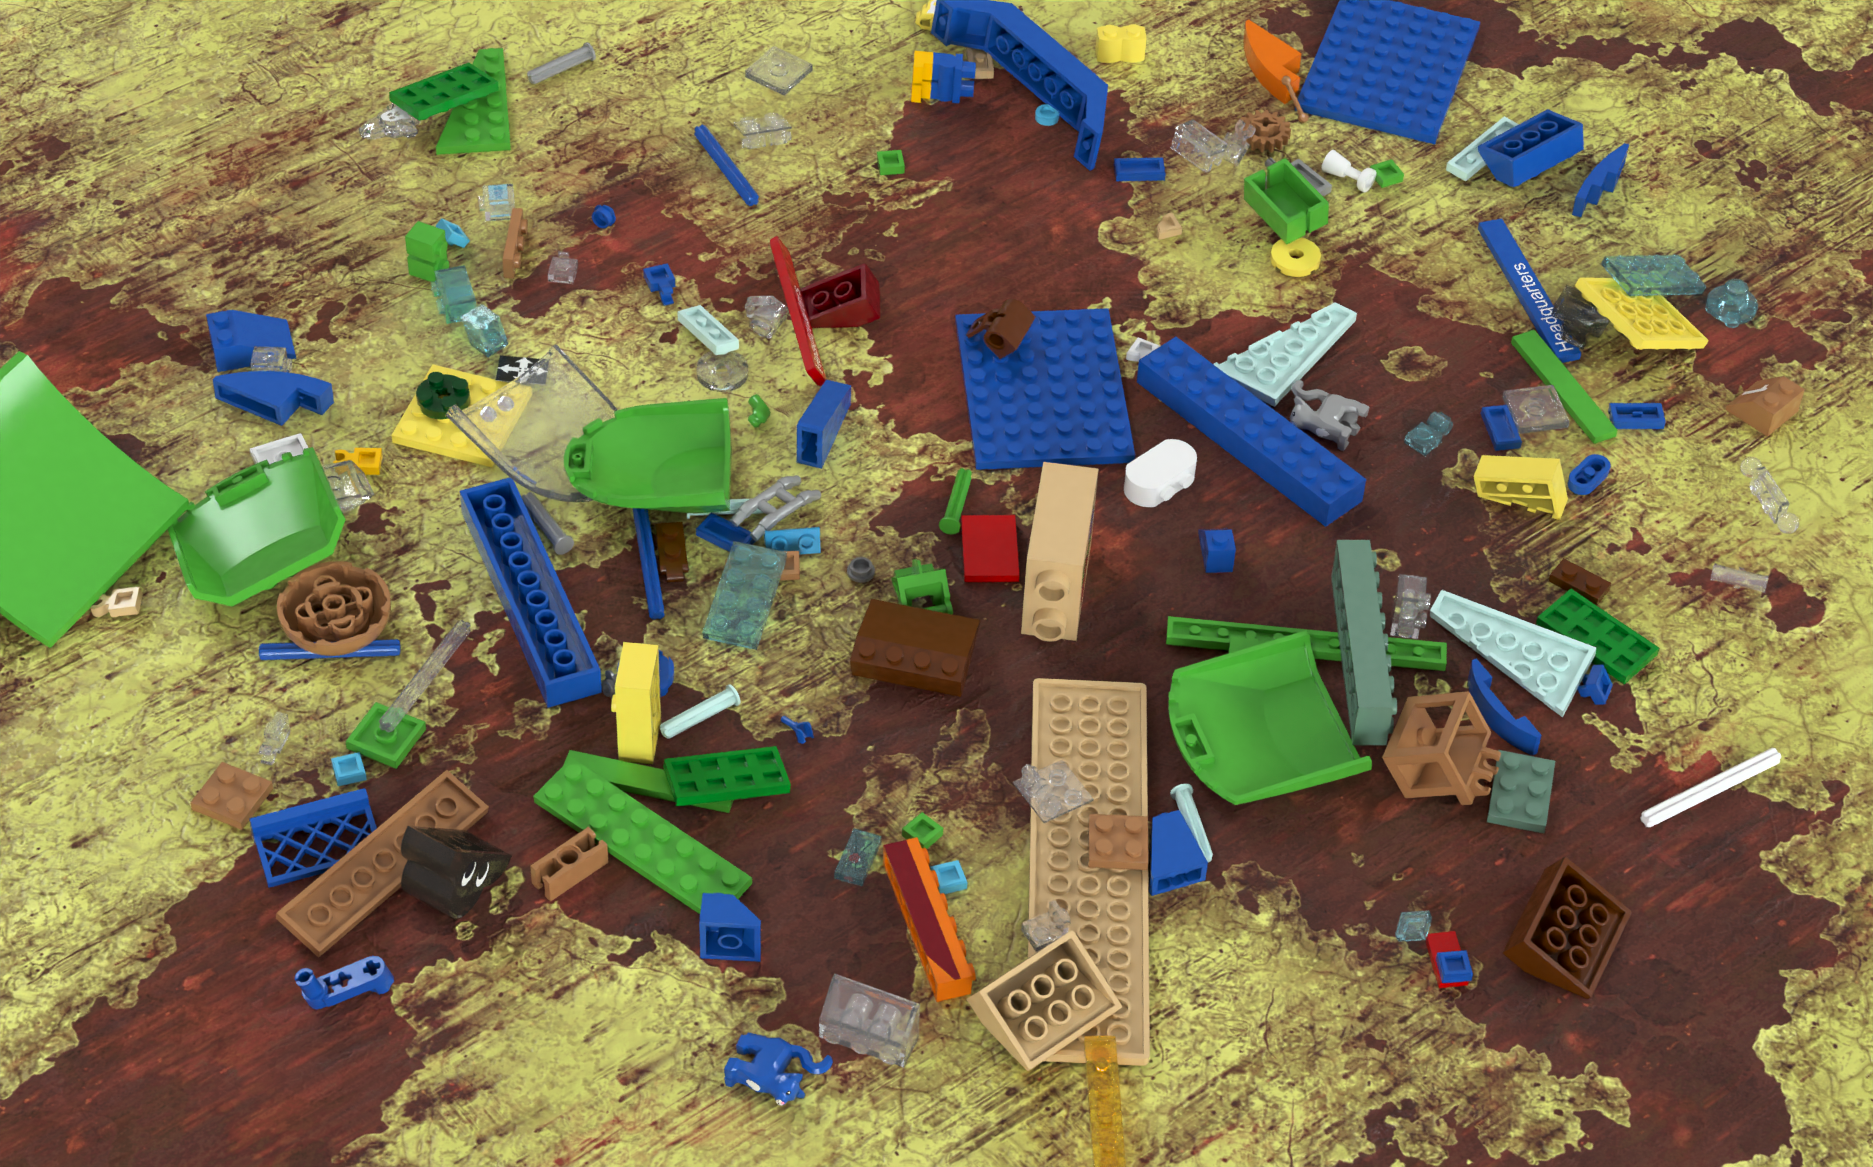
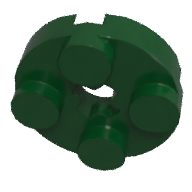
(442, 384)

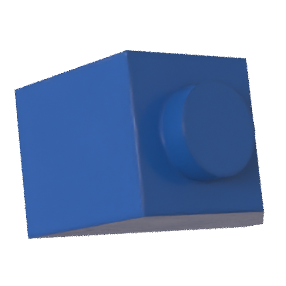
(1217, 549)

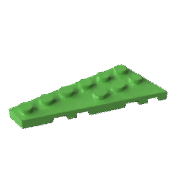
(483, 122)

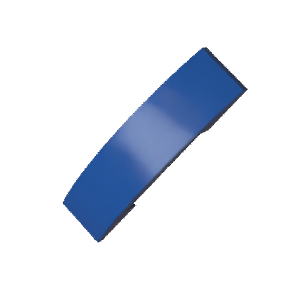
(1516, 732)

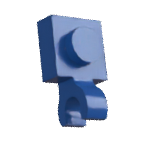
(660, 279)

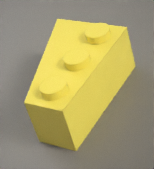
(1524, 481)

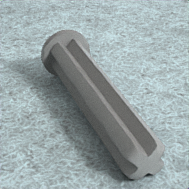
(562, 63)
(561, 542)

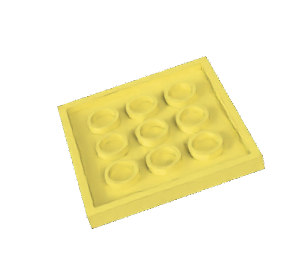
(1644, 320)
(442, 435)

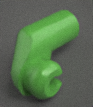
(760, 411)

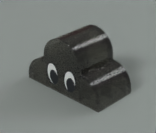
(449, 867)

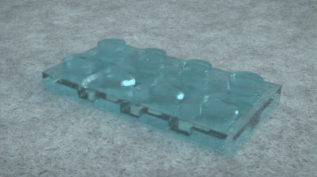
(1653, 275)
(744, 595)

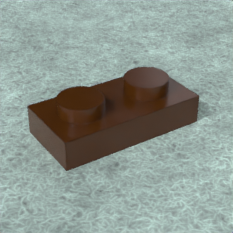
(1571, 576)

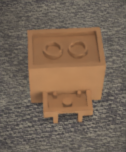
(1445, 759)

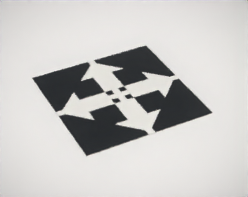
(512, 367)

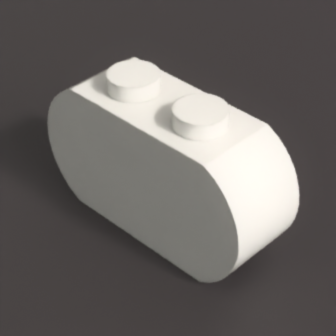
(1160, 473)

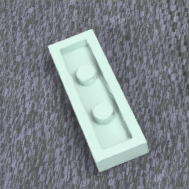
(708, 330)

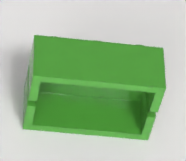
(1288, 203)

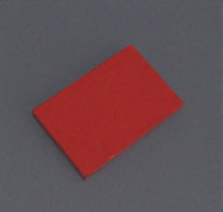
(989, 548)

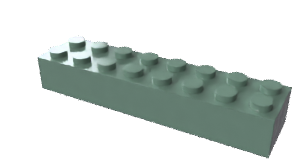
(1363, 643)

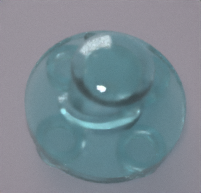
(1732, 303)

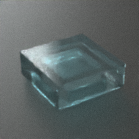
(1413, 926)

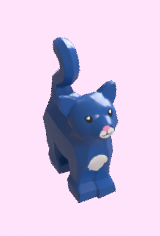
(767, 1068)

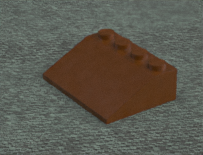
(914, 647)
(1567, 929)

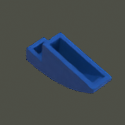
(273, 393)

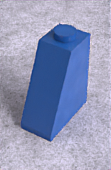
(1174, 854)

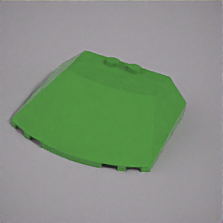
(257, 529)
(1260, 722)

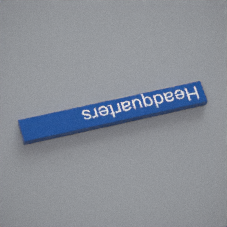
(1527, 287)

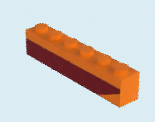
(928, 919)

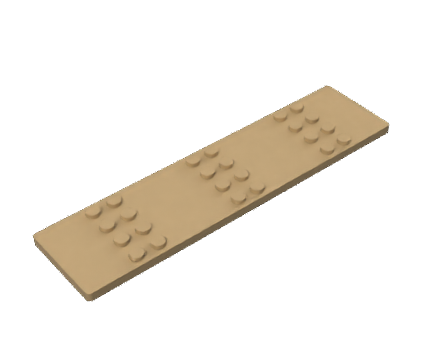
(1103, 741)

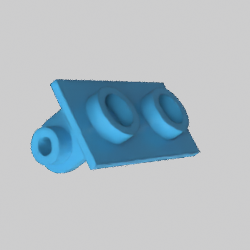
(802, 540)

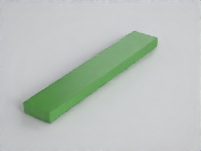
(1570, 392)
(637, 778)

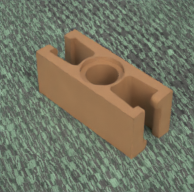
(569, 864)

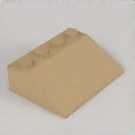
(1045, 1001)

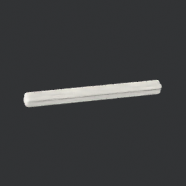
(1710, 787)

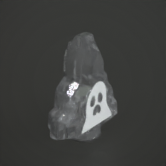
(391, 123)

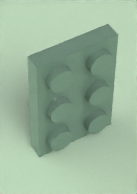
(1521, 792)

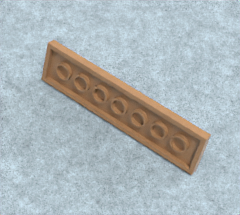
(375, 866)

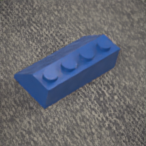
(1532, 147)

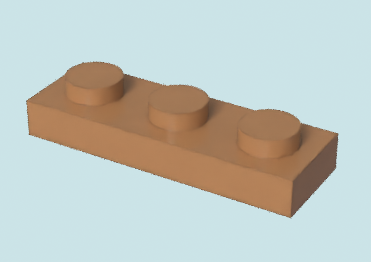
(514, 243)

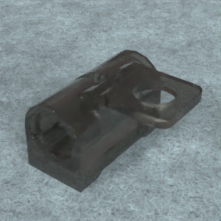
(1578, 317)

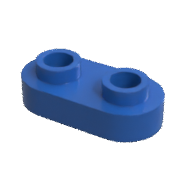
(1589, 474)

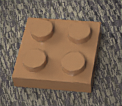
(231, 795)
(1118, 842)

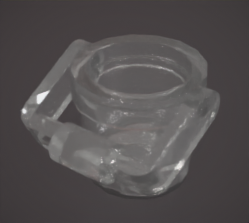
(767, 316)

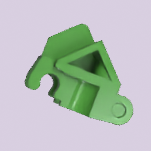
(923, 581)

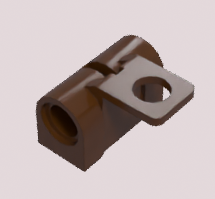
(1004, 327)

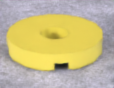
(1300, 267)

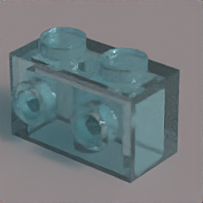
(454, 293)

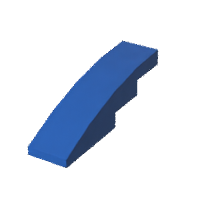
(1601, 178)

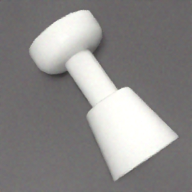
(1340, 166)

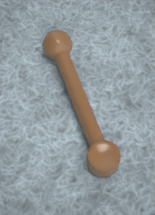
(1302, 117)

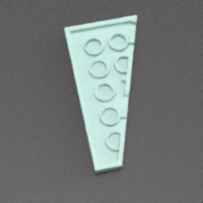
(1284, 357)
(1532, 656)

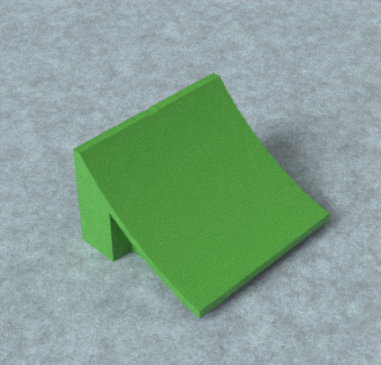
(68, 506)

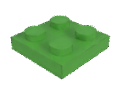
(384, 746)

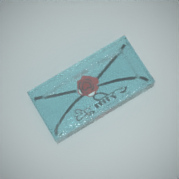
(858, 857)

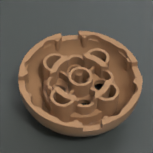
(353, 606)

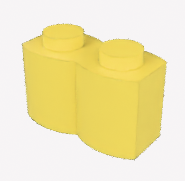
(1120, 43)

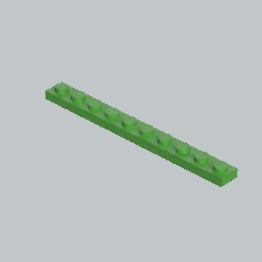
(1324, 644)

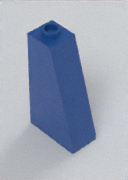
(821, 423)

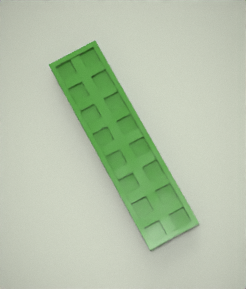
(639, 836)

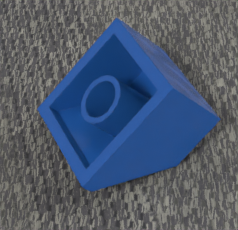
(728, 929)

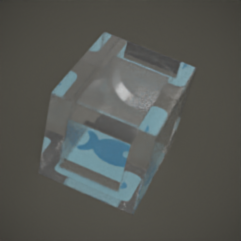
(497, 202)

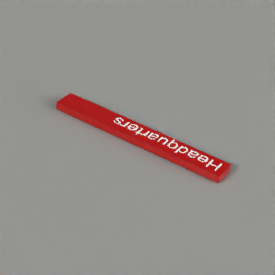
(797, 311)

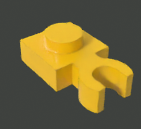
(367, 459)

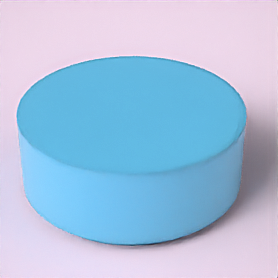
(1046, 115)

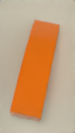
(1271, 61)

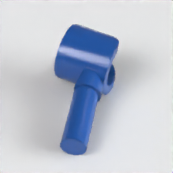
(801, 729)

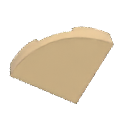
(1168, 227)

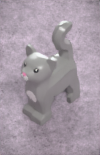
(1332, 420)

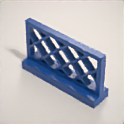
(304, 818)

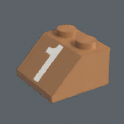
(1767, 404)

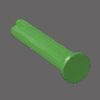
(950, 523)

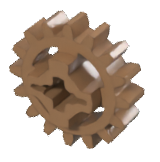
(1270, 130)

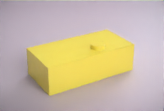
(637, 702)

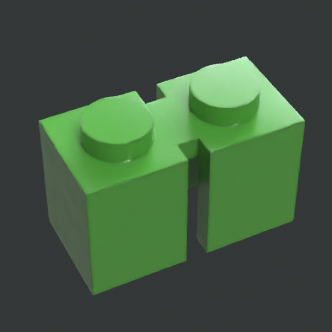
(426, 251)

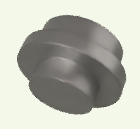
(861, 570)

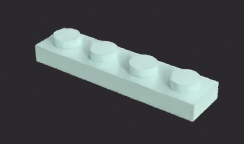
(1469, 159)

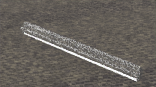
(424, 676)

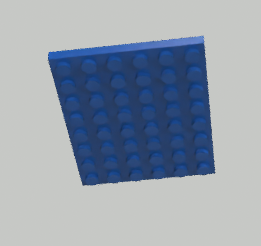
(1389, 67)
(1050, 397)

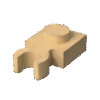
(120, 603)

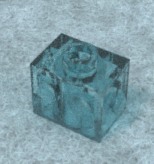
(484, 330)

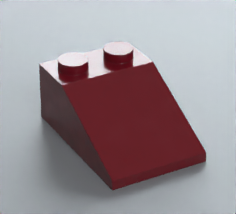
(843, 299)

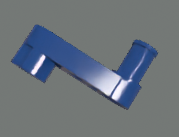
(362, 976)

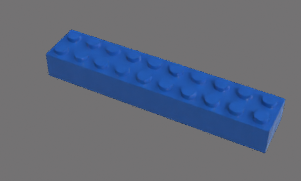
(1251, 431)
(530, 592)

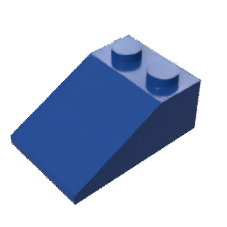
(237, 332)

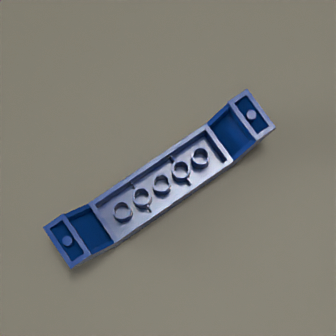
(1033, 60)

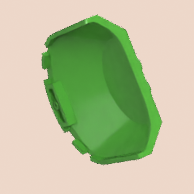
(656, 457)

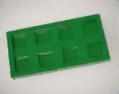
(443, 91)
(1617, 645)
(726, 776)

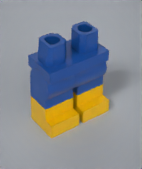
(940, 77)

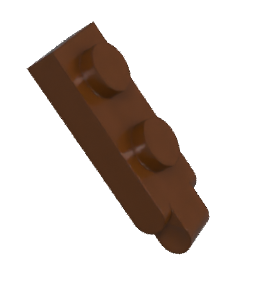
(671, 551)

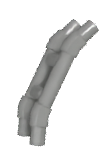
(774, 515)

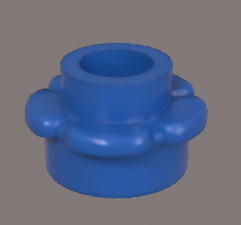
(603, 216)

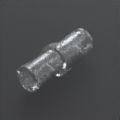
(1739, 578)

